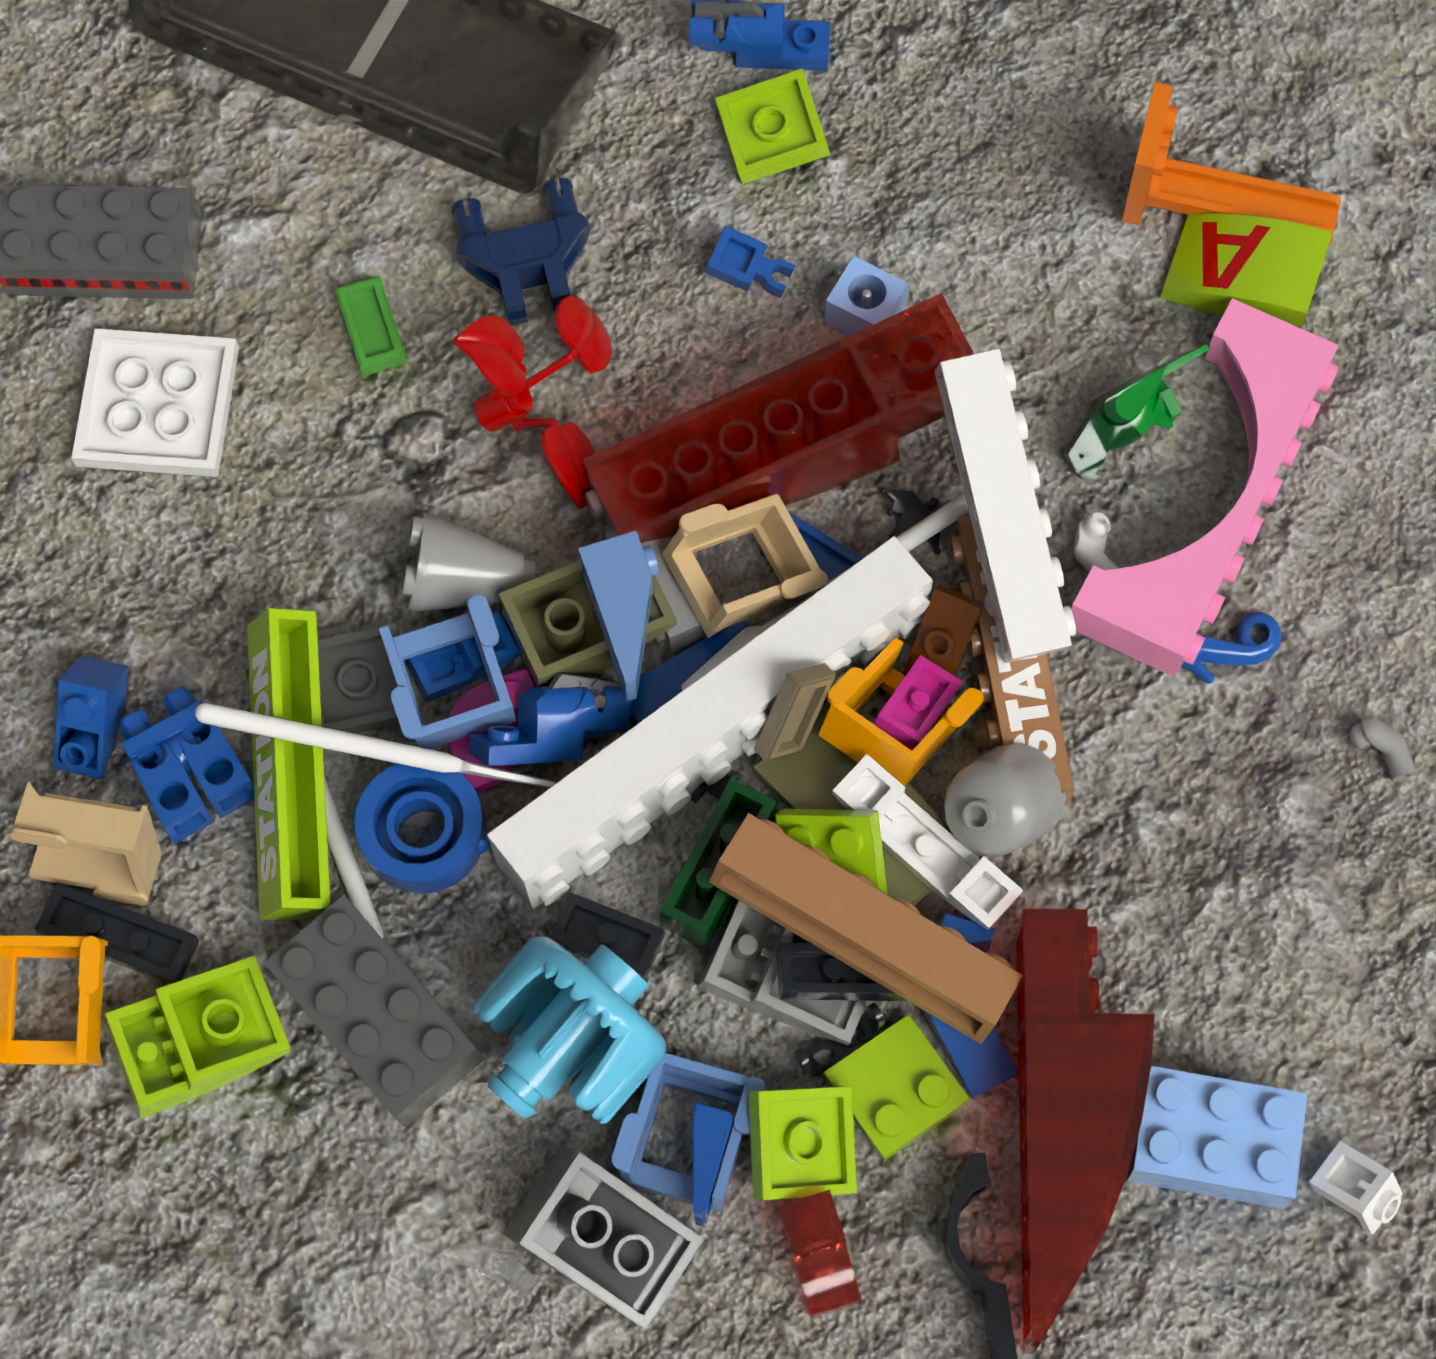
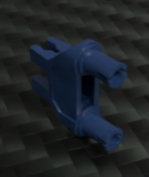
(525, 254)

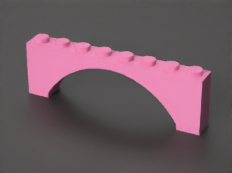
(1161, 604)

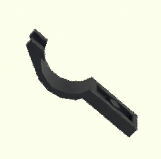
(992, 1293)

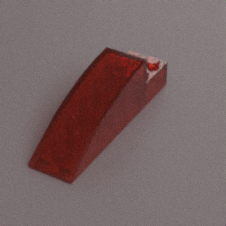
(788, 430)
(1078, 1107)

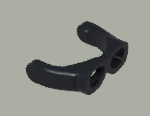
(869, 1025)

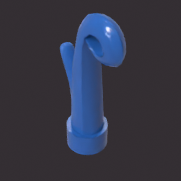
(1241, 654)

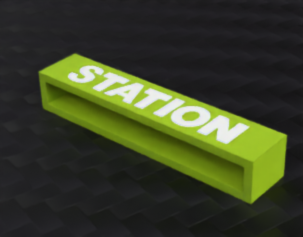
(288, 773)

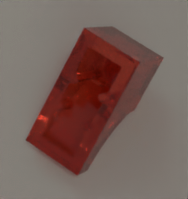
(819, 1253)

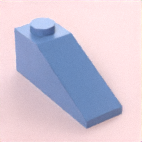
(621, 591)

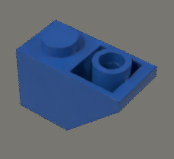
(89, 715)

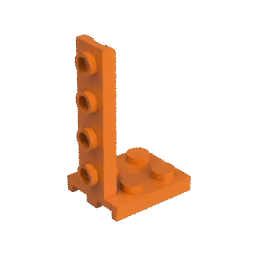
(1204, 189)

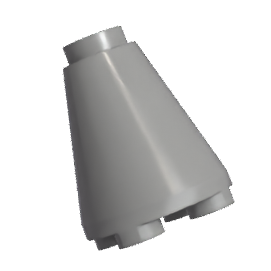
(455, 565)

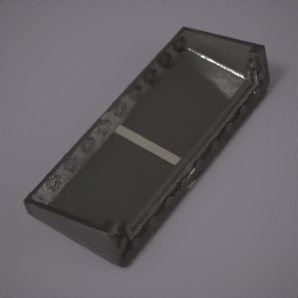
(451, 78)

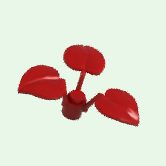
(498, 356)

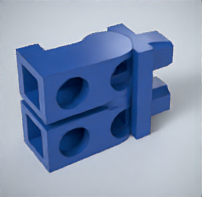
(174, 749)

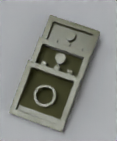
(807, 782)

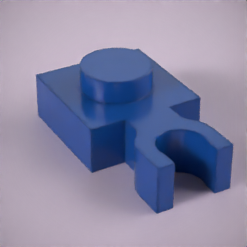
(740, 260)

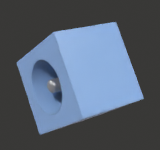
(864, 297)

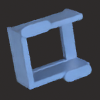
(477, 624)
(636, 1128)

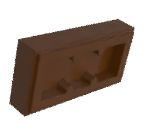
(946, 629)

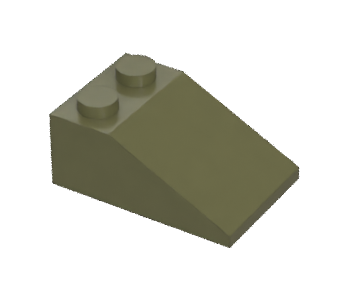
(559, 627)

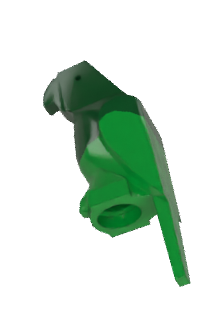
(1125, 416)

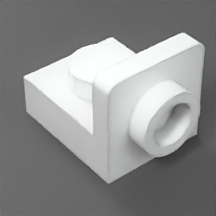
(1358, 1186)

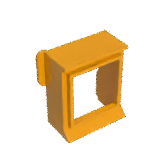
(859, 737)
(91, 958)

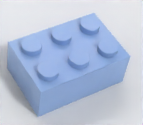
(1220, 1138)

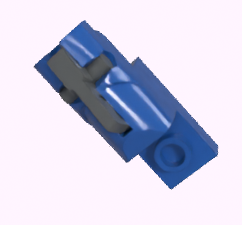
(759, 35)
(556, 722)

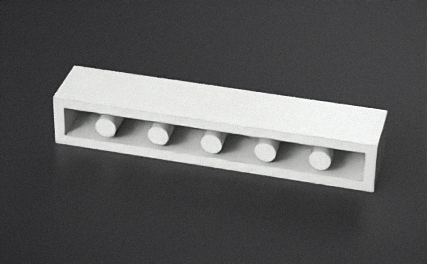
(1004, 506)

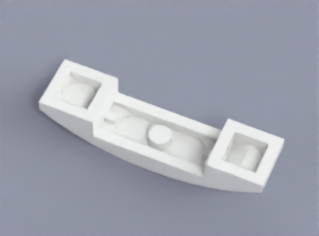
(927, 847)

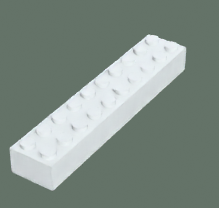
(705, 727)

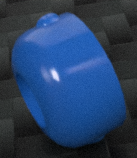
(408, 791)

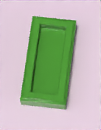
(371, 326)

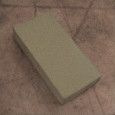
(794, 711)

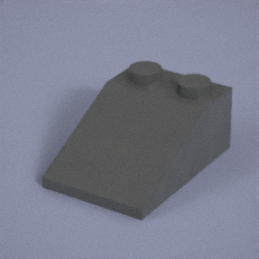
(603, 1236)

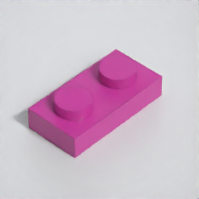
(918, 702)

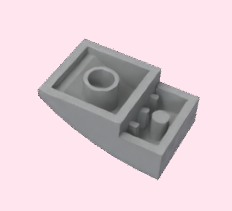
(746, 974)

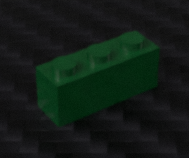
(694, 904)

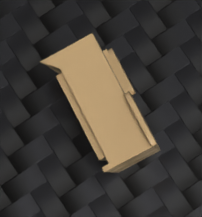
(778, 540)
(90, 845)

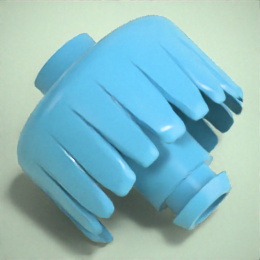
(567, 1022)

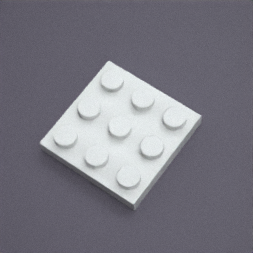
(155, 402)

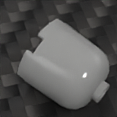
(1004, 800)

